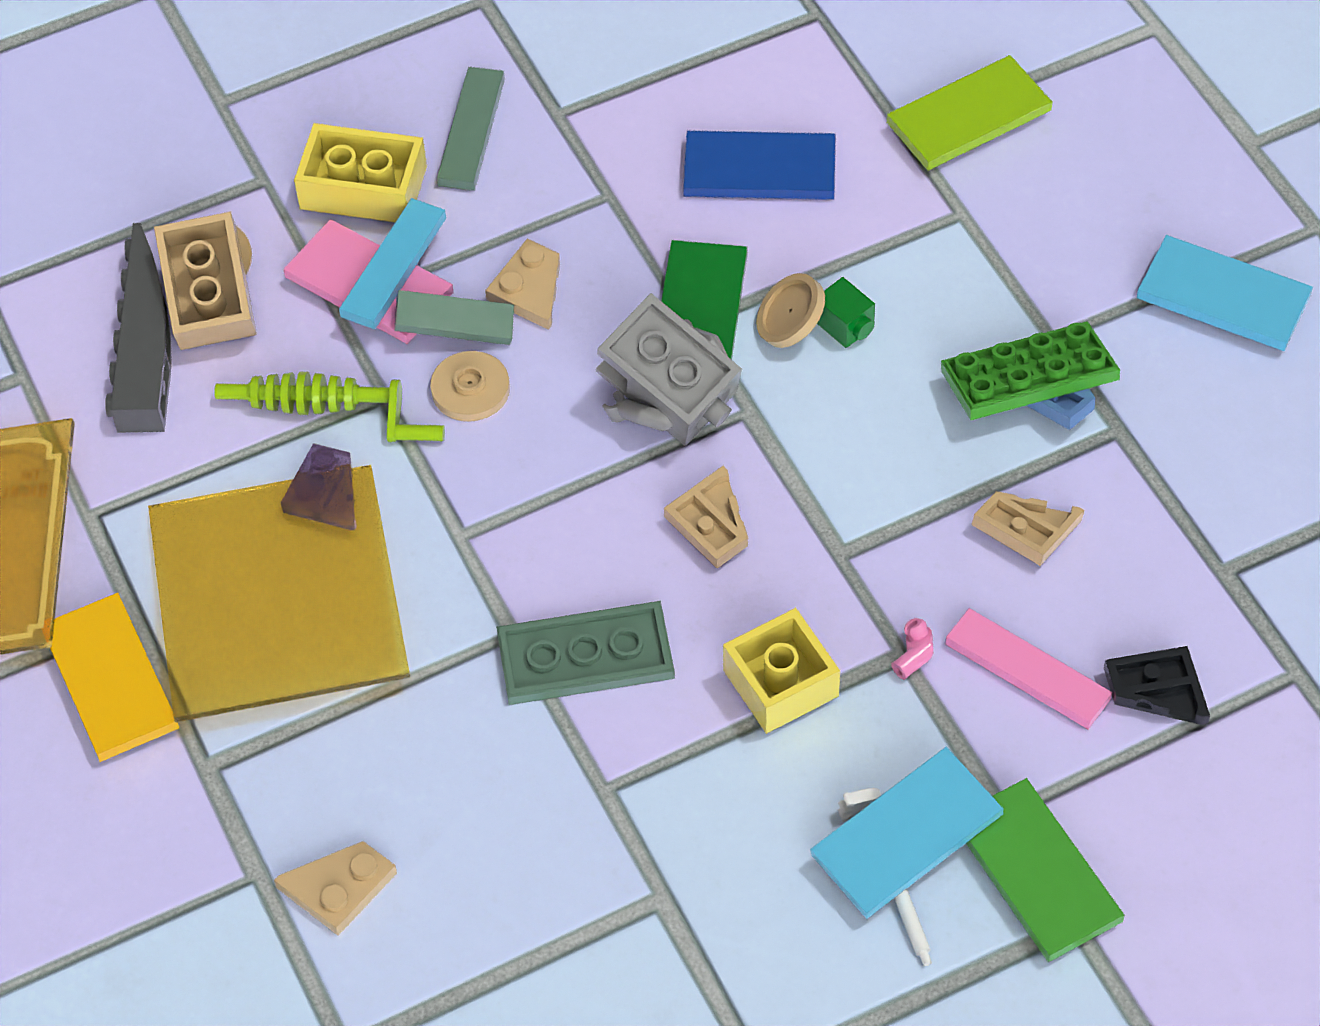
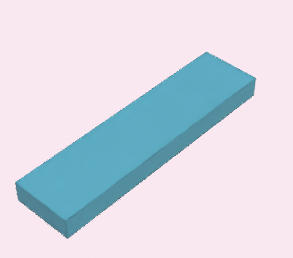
(392, 263)

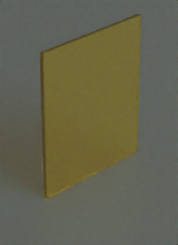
(272, 601)

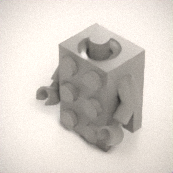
(668, 371)

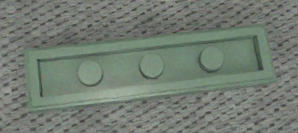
(471, 128)

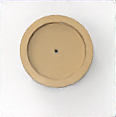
(790, 310)
(470, 386)

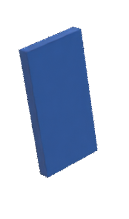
(760, 165)

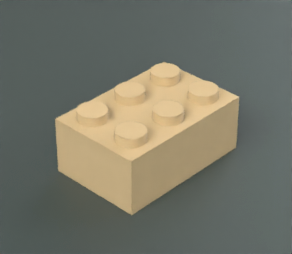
(205, 280)

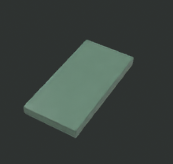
(585, 652)

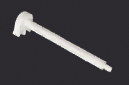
(849, 807)

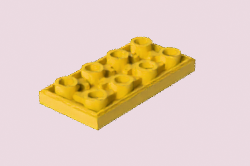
(110, 677)

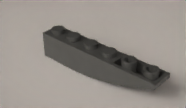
(141, 345)

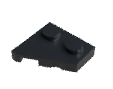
(1158, 684)

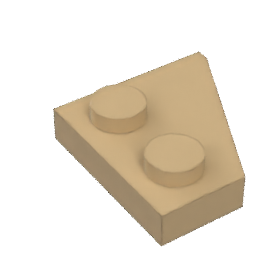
(1026, 524)
(338, 884)

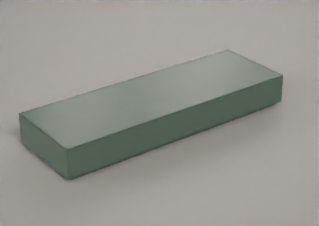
(454, 317)

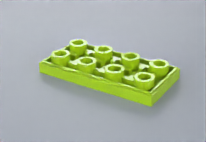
(969, 112)

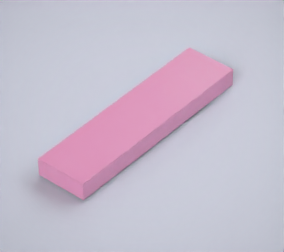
(1028, 668)

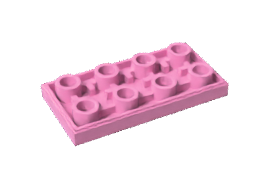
(335, 261)

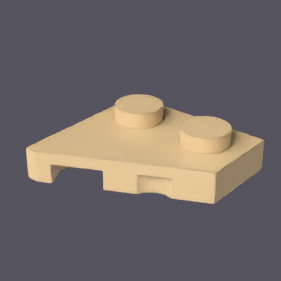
(528, 283)
(710, 518)

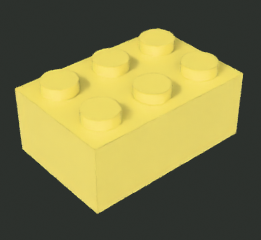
(359, 172)

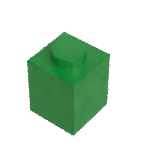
(847, 313)

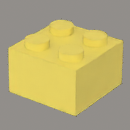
(781, 670)

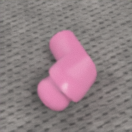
(919, 648)

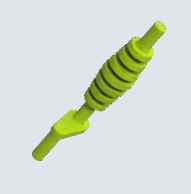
(319, 393)

